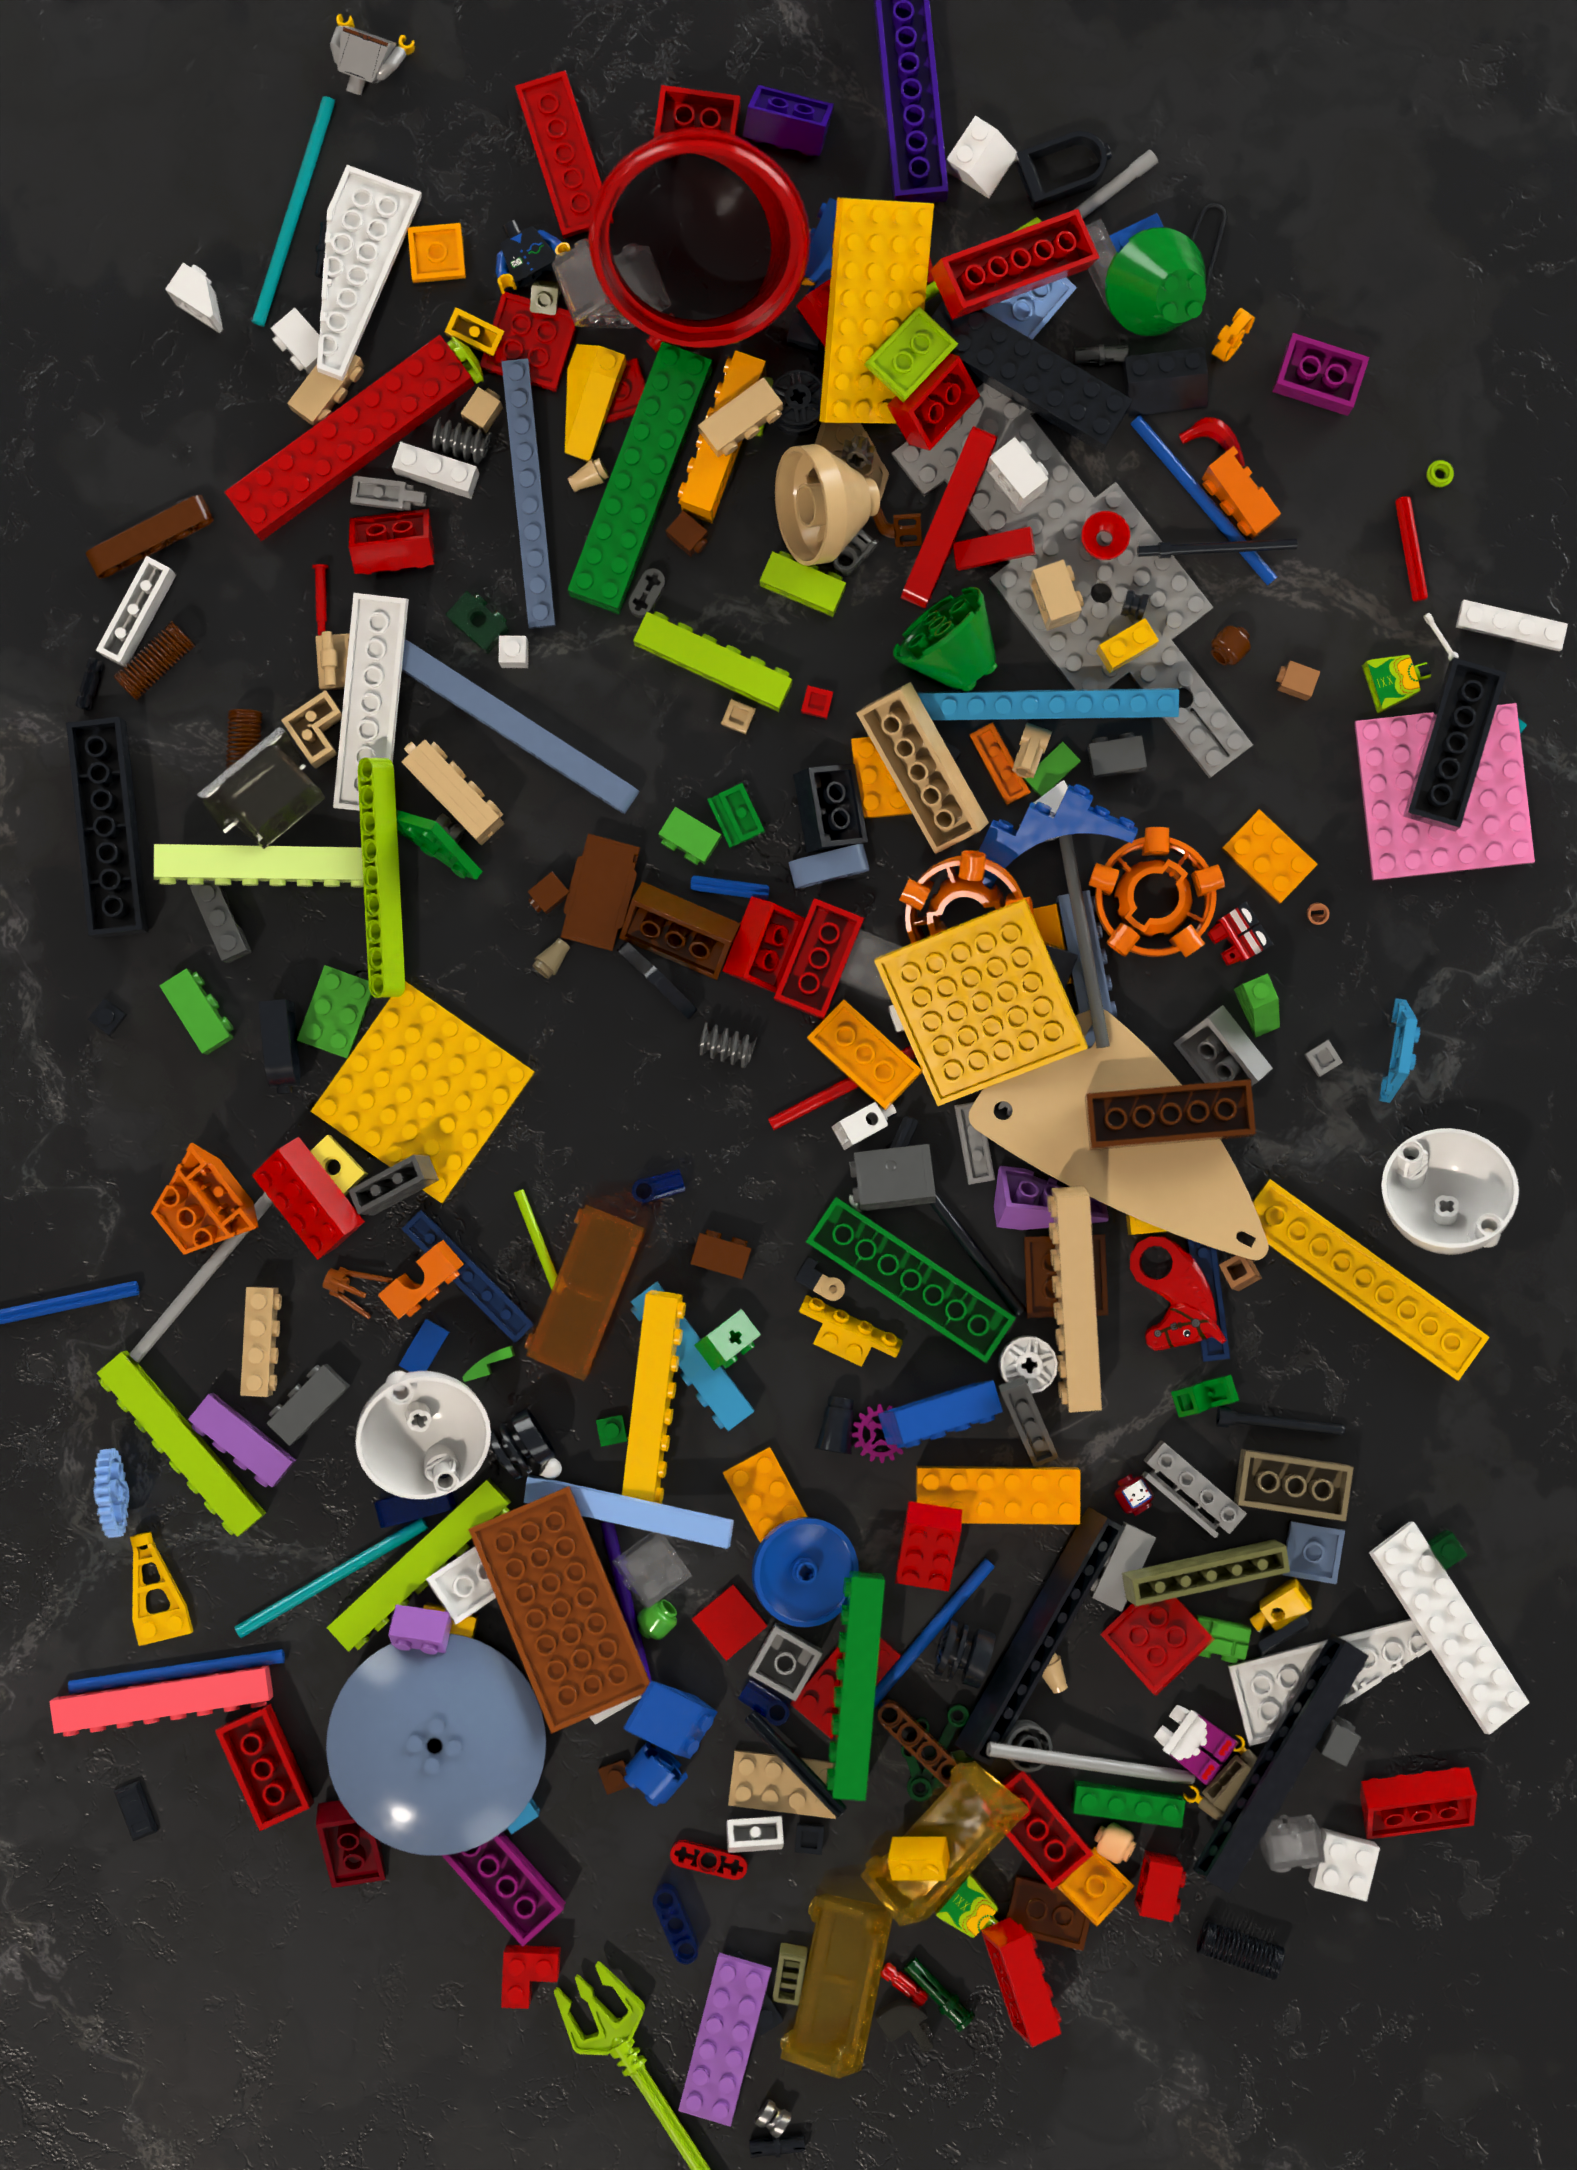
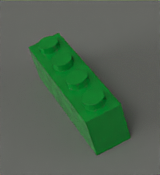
(1128, 1804)

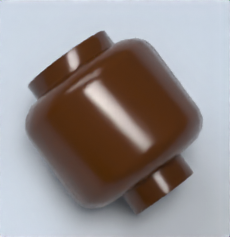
(1230, 645)

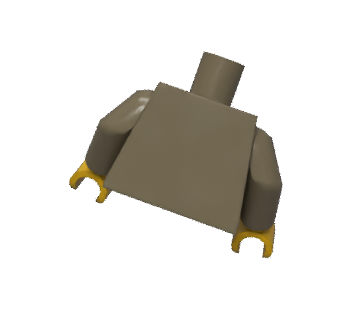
(1225, 1785)

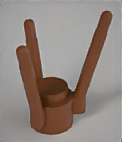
(337, 1282)

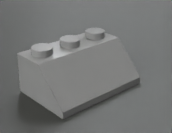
(1222, 1050)

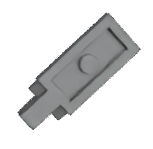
(385, 494)

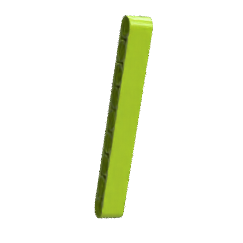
(381, 877)

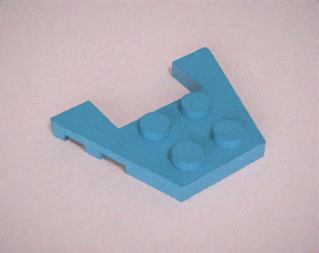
(1401, 1057)

